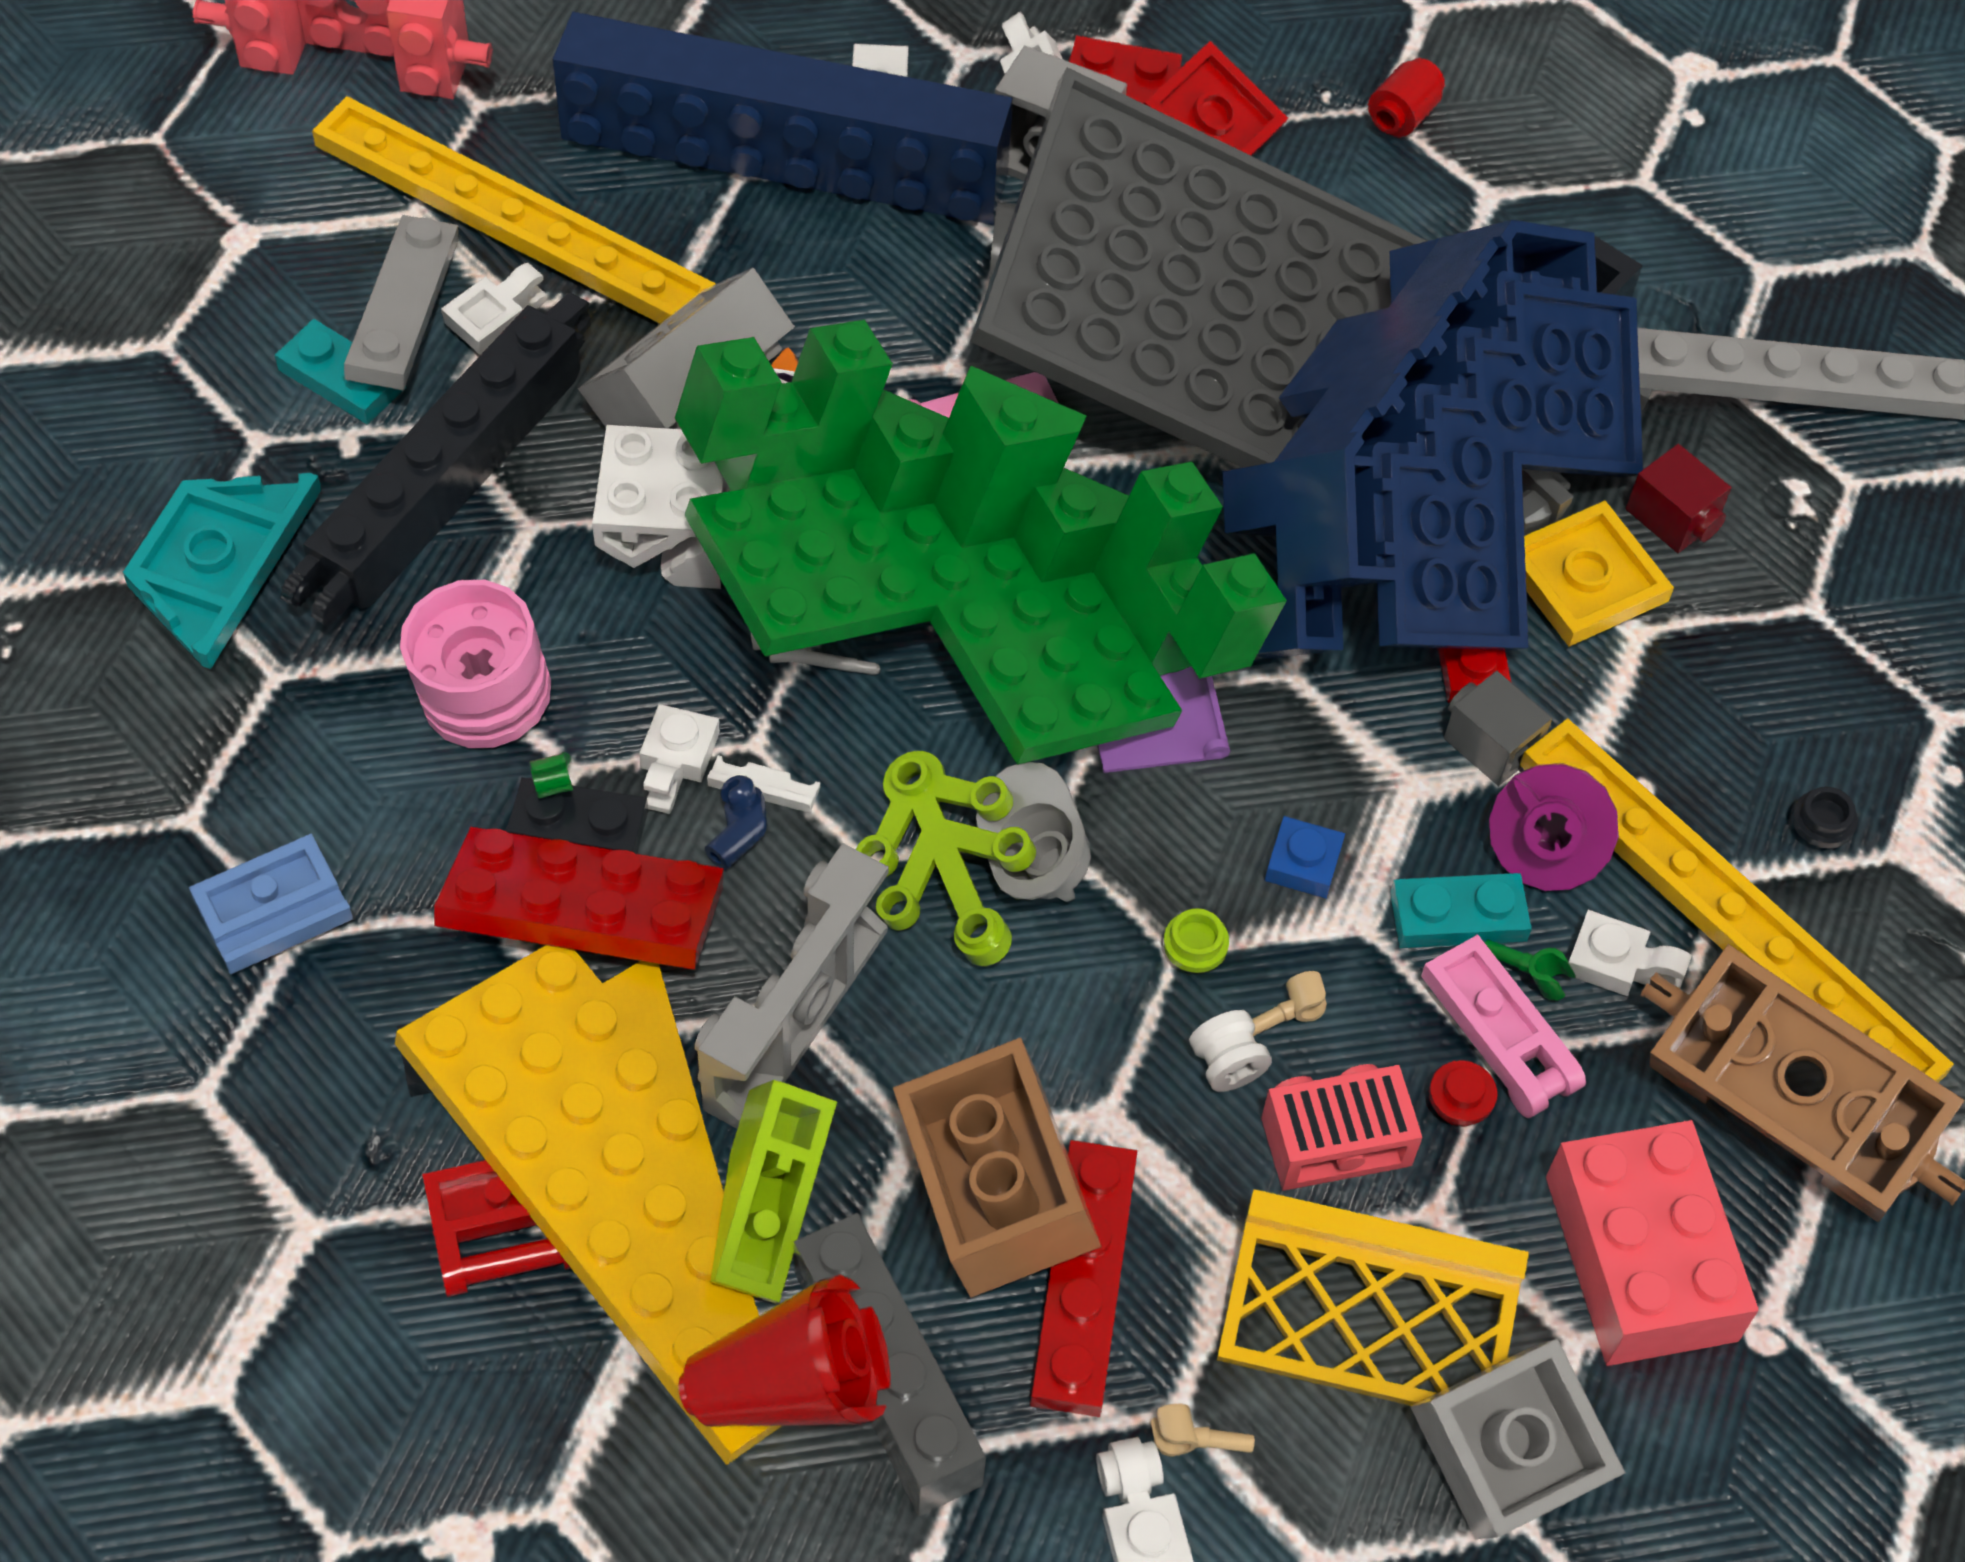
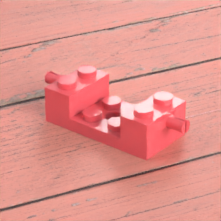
(421, 35)

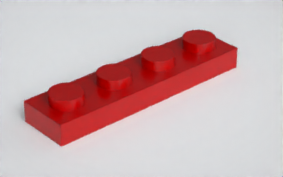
(1085, 1288)

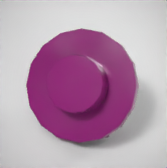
(1554, 826)

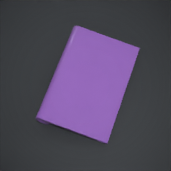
(1194, 738)

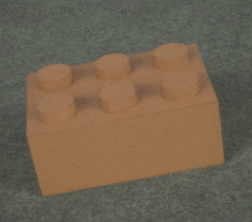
(995, 1168)

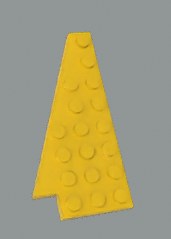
(602, 1139)

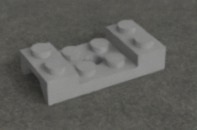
(769, 1040)

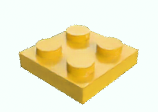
(1591, 574)

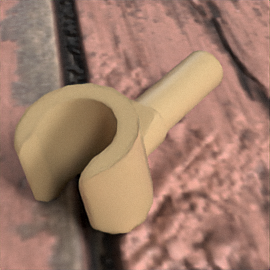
(1305, 1003)
(1176, 1433)

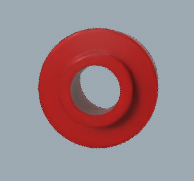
(1406, 97)

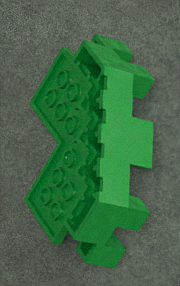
(890, 516)

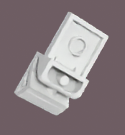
(644, 498)

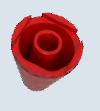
(793, 1365)

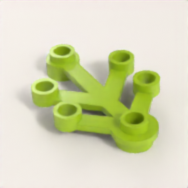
(941, 846)

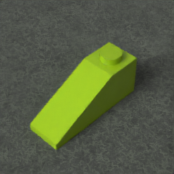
(769, 1186)

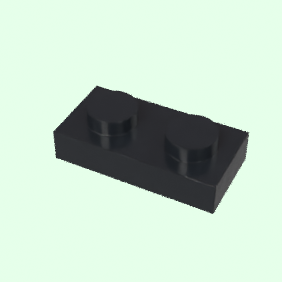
(580, 817)

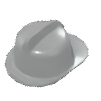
(1052, 821)

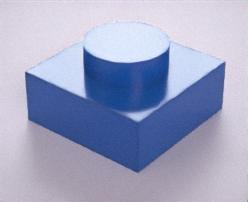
(1304, 857)

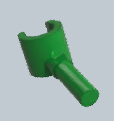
(551, 774)
(1540, 966)

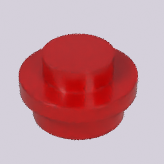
(1462, 1093)

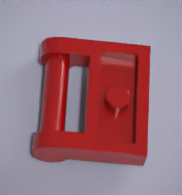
(475, 1204)

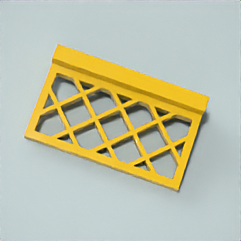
(1379, 1246)

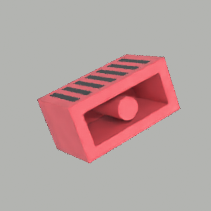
(1340, 1126)

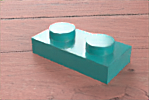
(317, 362)
(1458, 908)

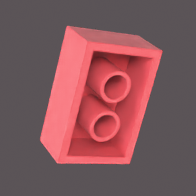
(1650, 1243)

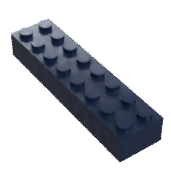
(783, 117)

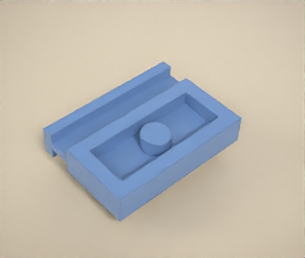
(270, 903)

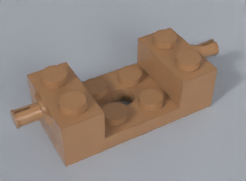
(1867, 1127)

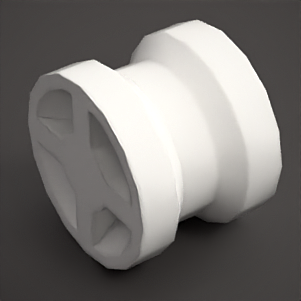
(1230, 1050)

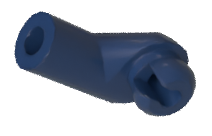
(744, 818)

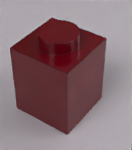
(1679, 499)

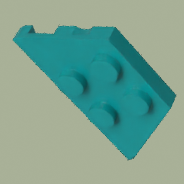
(215, 554)

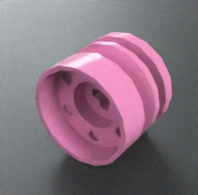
(476, 663)

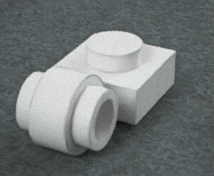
(1143, 1526)

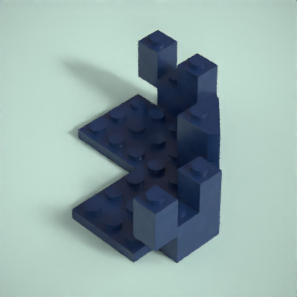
(1423, 433)

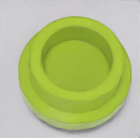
(1196, 941)

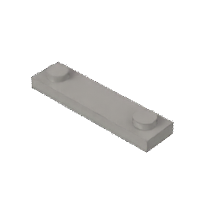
(401, 303)

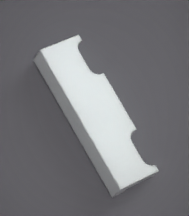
(774, 784)

